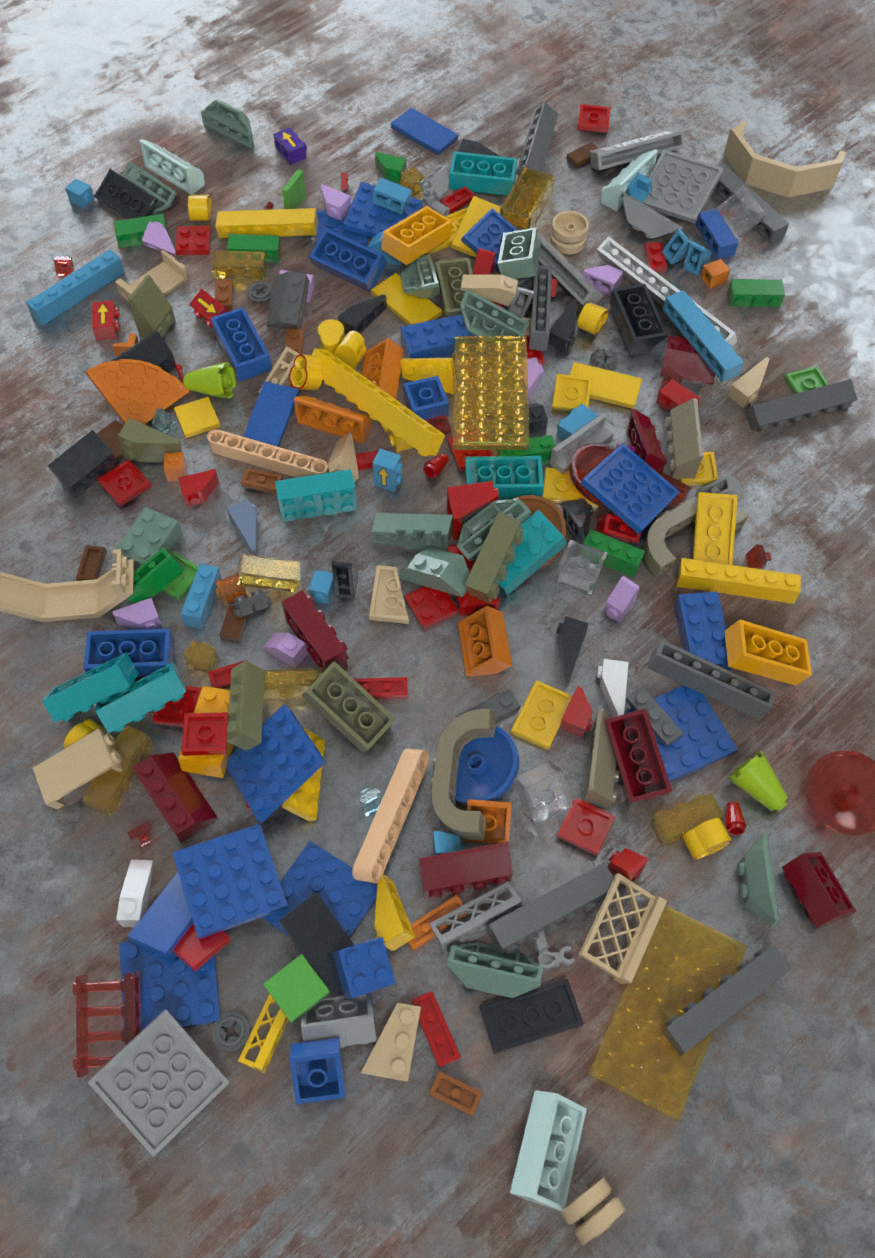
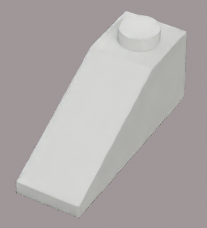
(613, 684)
(135, 893)

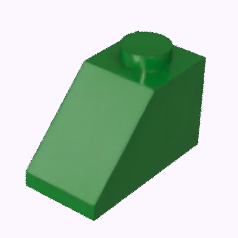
(390, 166)

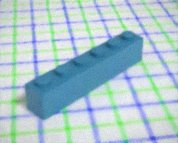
(75, 287)
(703, 336)

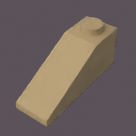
(491, 287)
(281, 370)
(746, 388)
(344, 456)

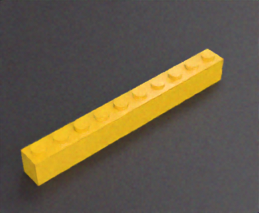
(379, 405)

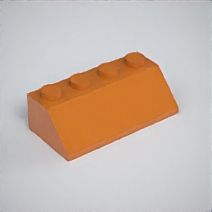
(383, 366)
(332, 418)

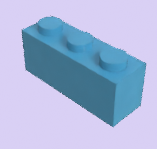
(201, 596)

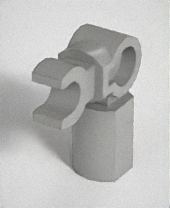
(429, 200)
(550, 959)

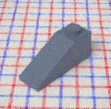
(245, 521)

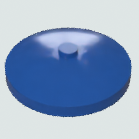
(487, 768)

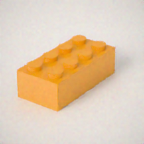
(416, 235)
(767, 652)
(210, 701)

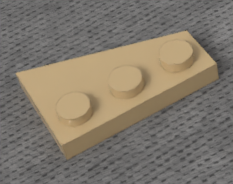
(387, 597)
(396, 1044)

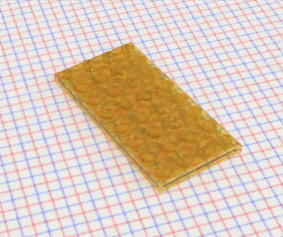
(490, 393)
(675, 970)

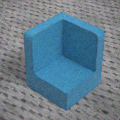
(640, 187)

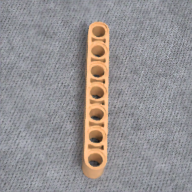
(264, 455)
(390, 816)

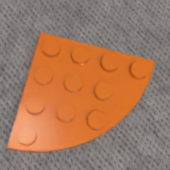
(136, 388)

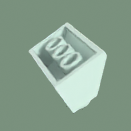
(171, 167)
(614, 192)
(548, 1150)

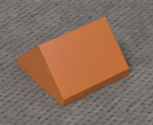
(497, 819)

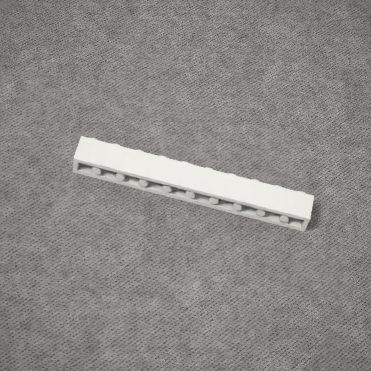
(658, 287)

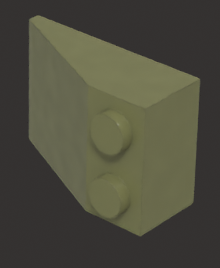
(150, 308)
(146, 443)

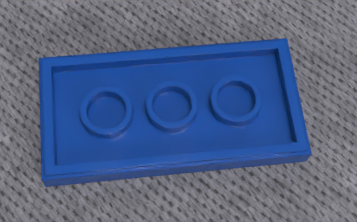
(424, 131)
(271, 413)
(164, 921)

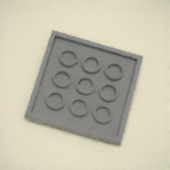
(681, 185)
(158, 1082)

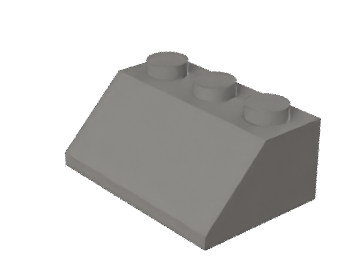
(340, 1018)

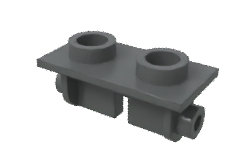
(243, 605)

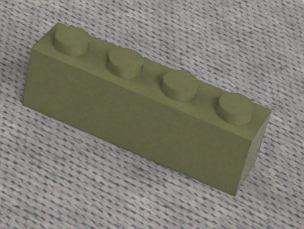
(246, 706)

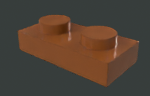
(224, 292)
(295, 339)
(260, 480)
(455, 1094)

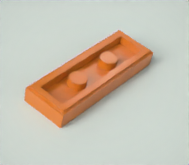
(422, 928)

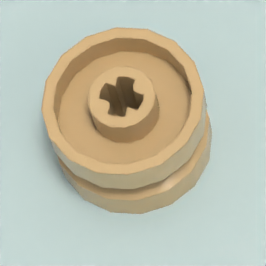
(569, 232)
(597, 1215)

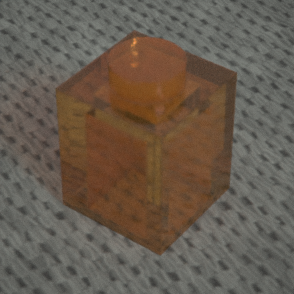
(229, 589)

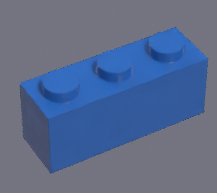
(717, 234)

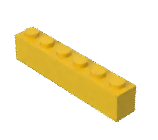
(268, 222)
(738, 580)

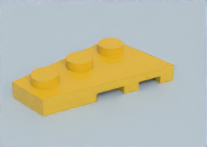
(421, 368)

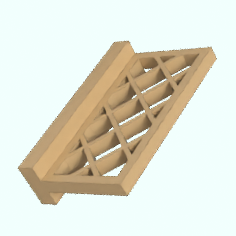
(636, 942)

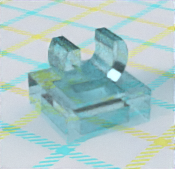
(162, 421)
(370, 800)

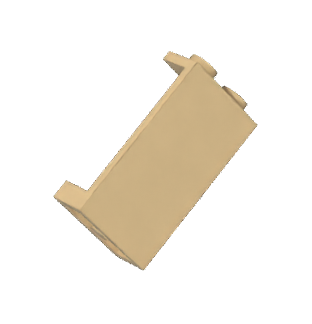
(166, 275)
(76, 766)

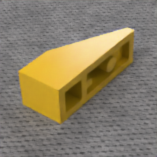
(390, 916)

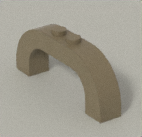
(656, 553)
(457, 734)

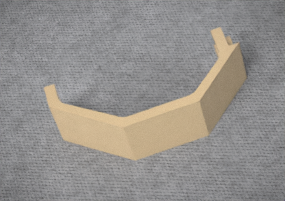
(776, 175)
(67, 599)

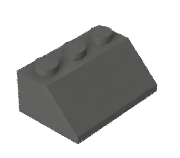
(288, 300)

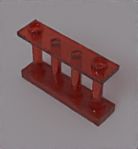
(129, 1009)

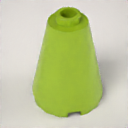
(212, 380)
(760, 782)

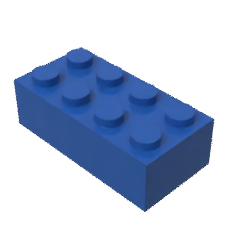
(348, 259)
(433, 337)
(241, 344)
(702, 626)
(146, 648)

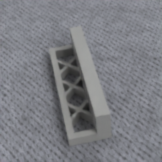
(591, 433)
(478, 924)

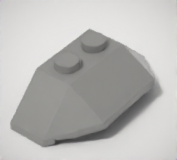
(648, 220)

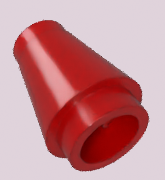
(435, 465)
(734, 819)

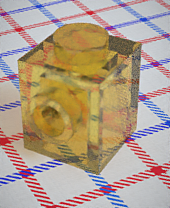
(410, 179)
(200, 656)

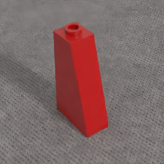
(468, 604)

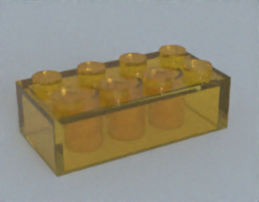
(527, 198)

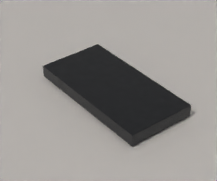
(125, 196)
(316, 937)
(531, 1016)

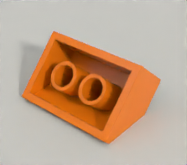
(484, 642)

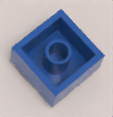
(426, 398)
(363, 968)
(317, 1070)

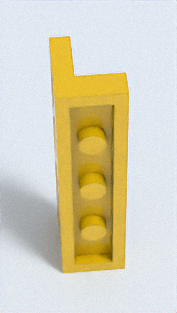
(271, 1041)

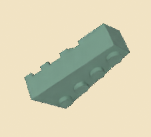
(413, 530)

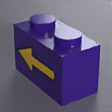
(290, 145)

